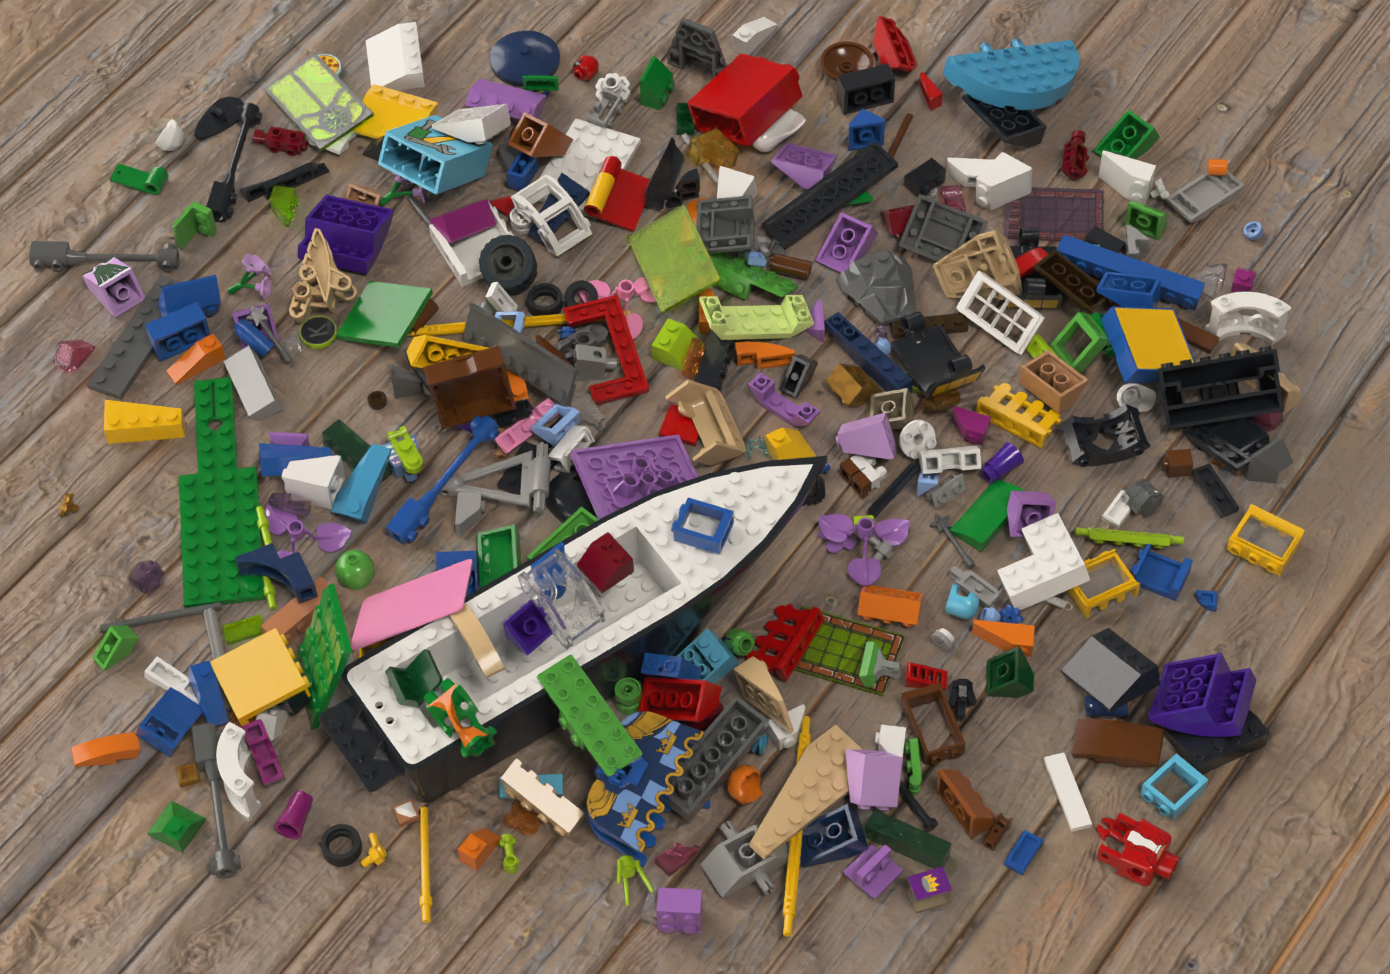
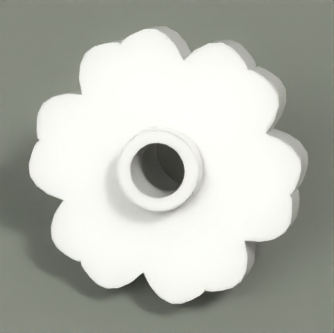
(614, 83)

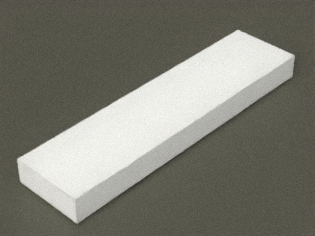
(1067, 792)

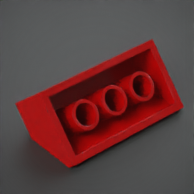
(679, 698)

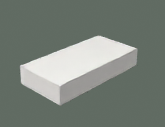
(1117, 511)

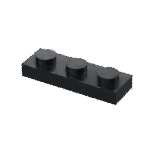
(1215, 490)

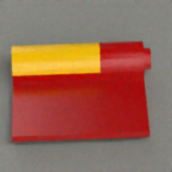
(617, 195)

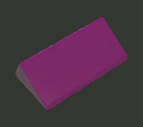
(464, 221)

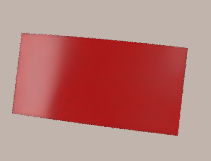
(1029, 259)

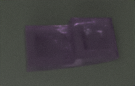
(284, 503)

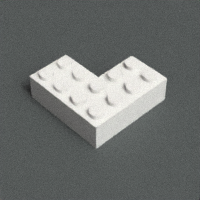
(1050, 569)

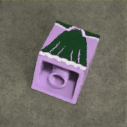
(114, 286)

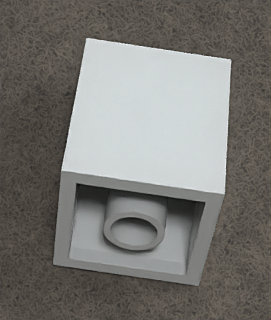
(1003, 182)
(314, 480)

